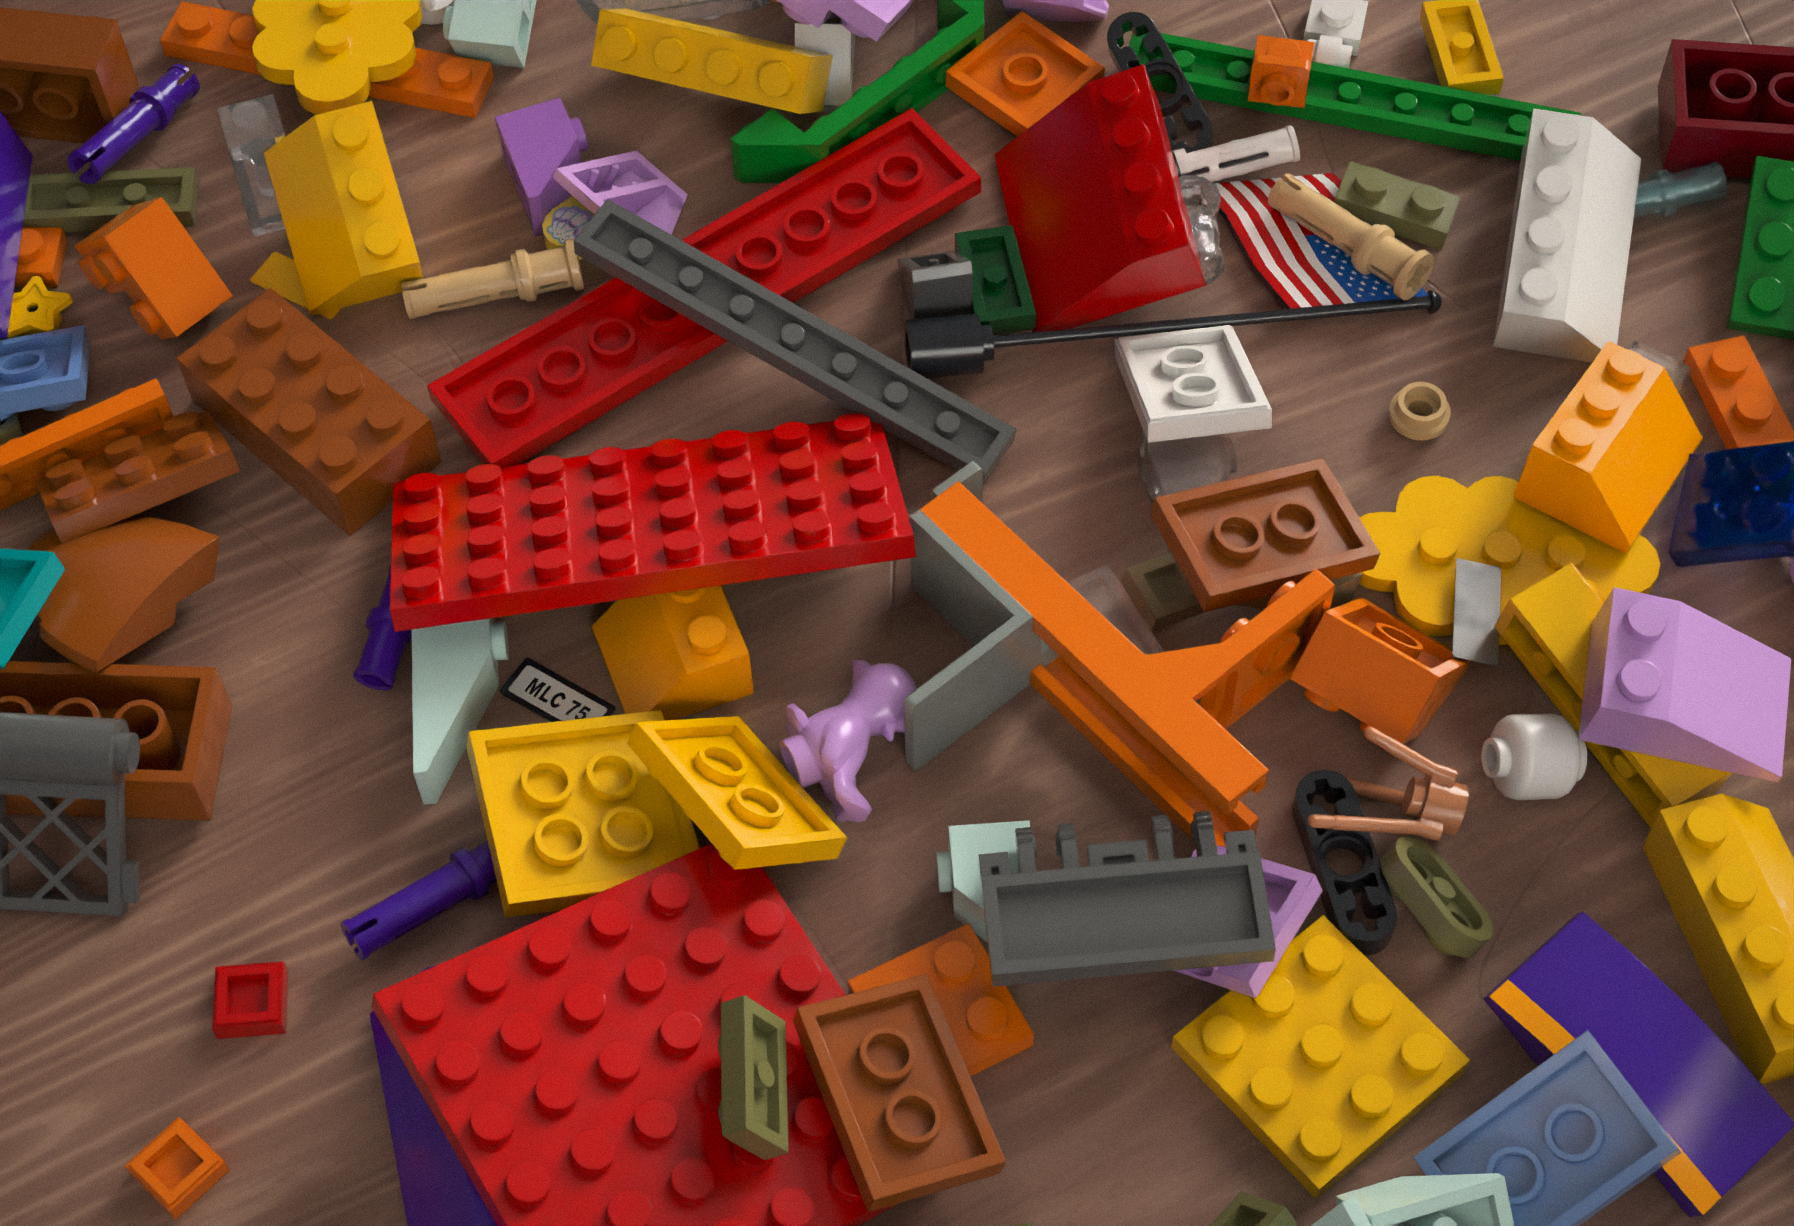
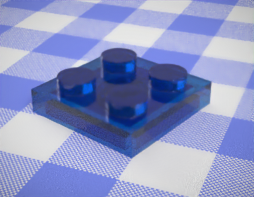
(1736, 506)

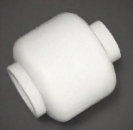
(1534, 756)

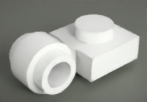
(1335, 30)

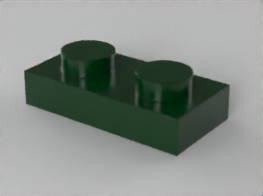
(999, 279)

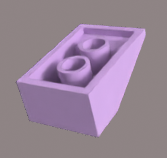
(1684, 687)

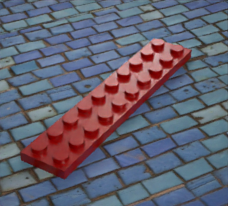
(624, 341)

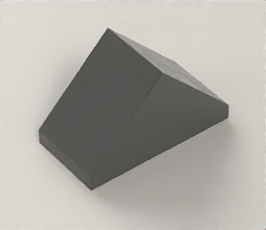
(937, 284)

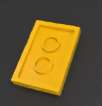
(736, 792)

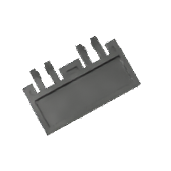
(1124, 909)

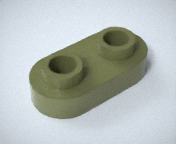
(1436, 897)

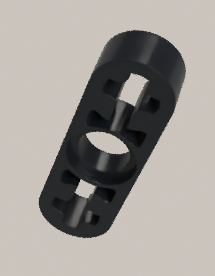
(1154, 46)
(1339, 888)

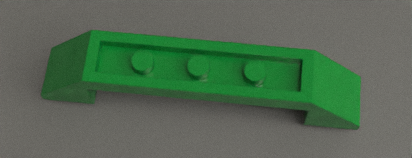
(777, 149)

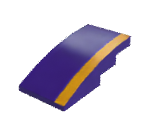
(1659, 1045)

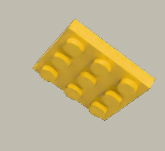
(572, 810)
(1321, 1057)

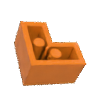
(157, 267)

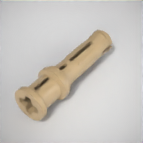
(1370, 247)
(521, 276)

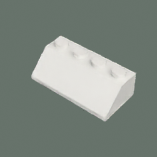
(1568, 239)

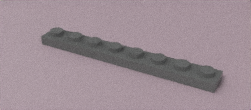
(793, 340)

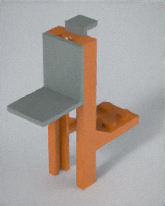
(1128, 704)

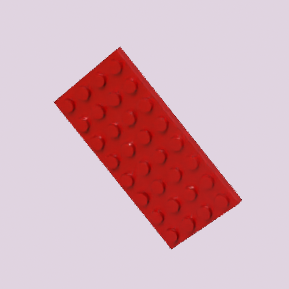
(644, 521)

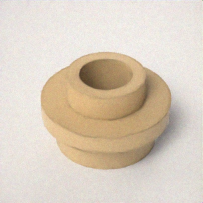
(1422, 399)

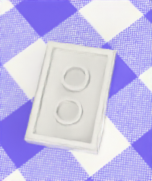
(1192, 383)

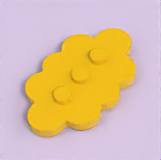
(334, 47)
(1485, 524)

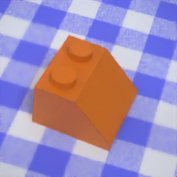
(1377, 669)

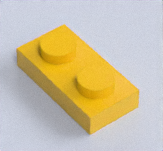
(1461, 46)

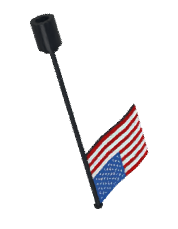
(1291, 261)

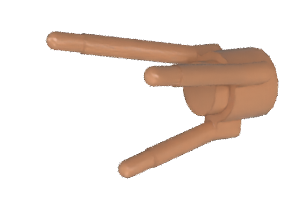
(1433, 802)

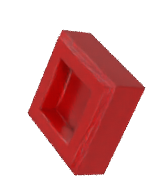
(250, 1000)

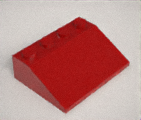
(1099, 205)

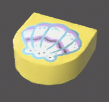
(565, 222)

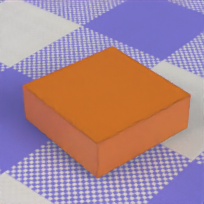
(177, 1168)

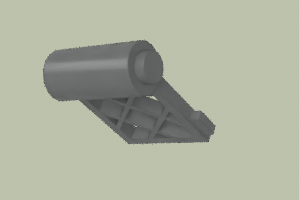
(72, 761)

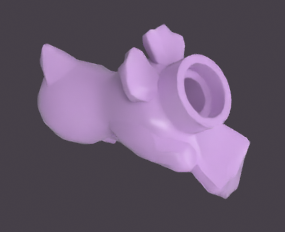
(836, 740)

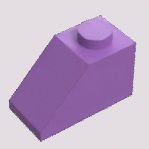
(533, 146)

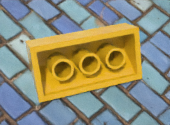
(1735, 905)

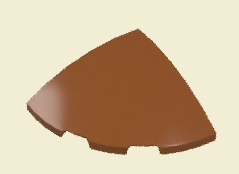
(121, 586)

